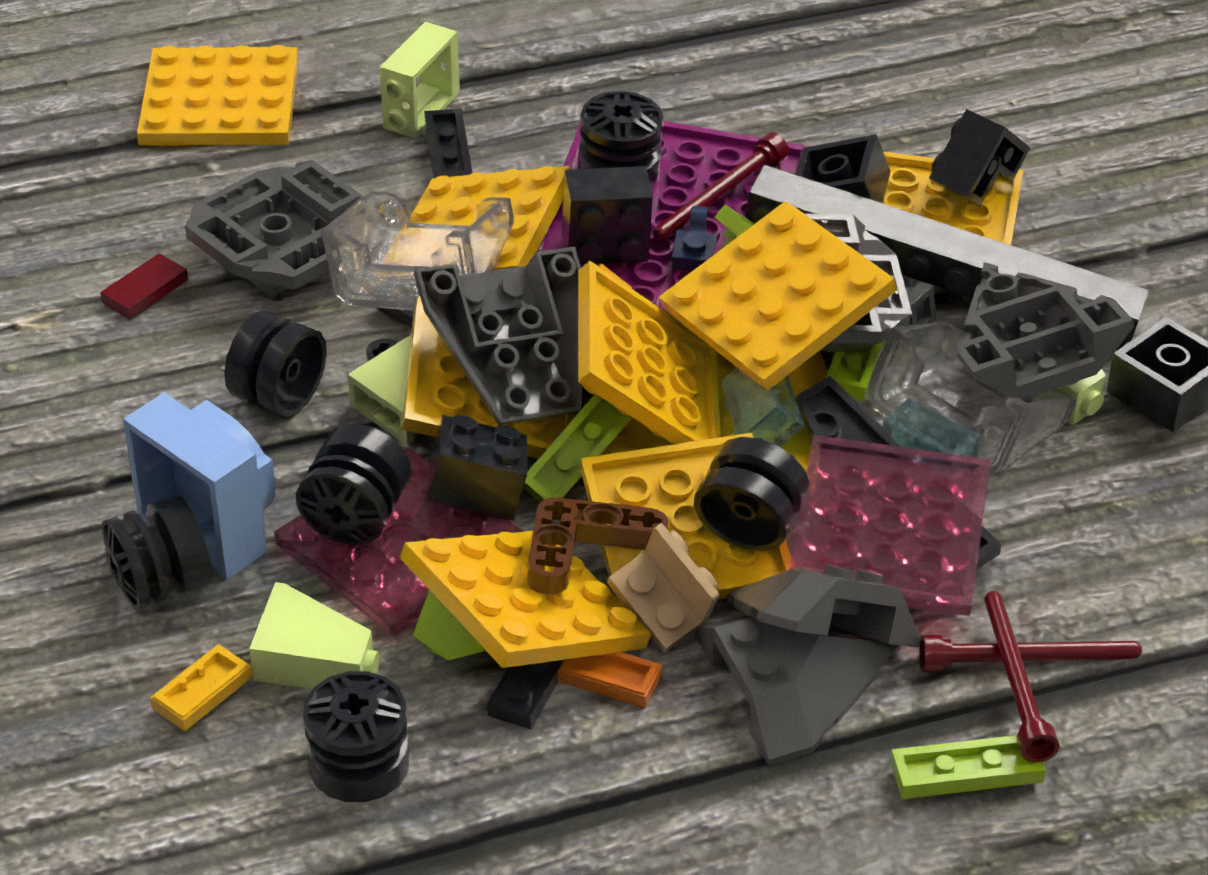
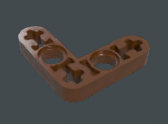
(628, 529)

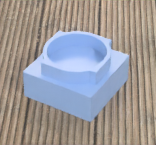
(209, 464)

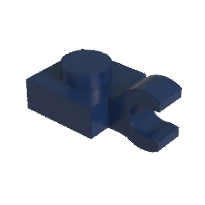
(695, 245)

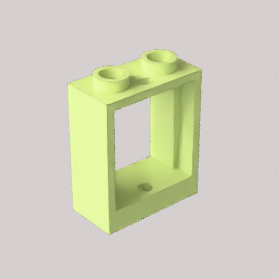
(419, 55)

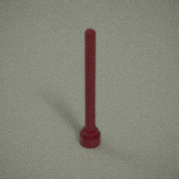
(768, 151)
(939, 653)
(1036, 736)

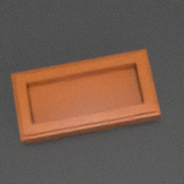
(613, 676)

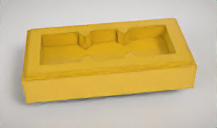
(201, 687)

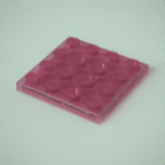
(895, 516)
(373, 573)

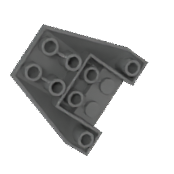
(512, 332)

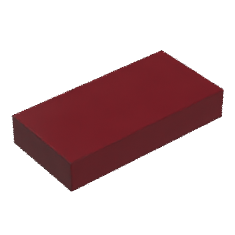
(144, 286)

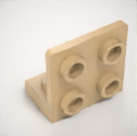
(666, 589)

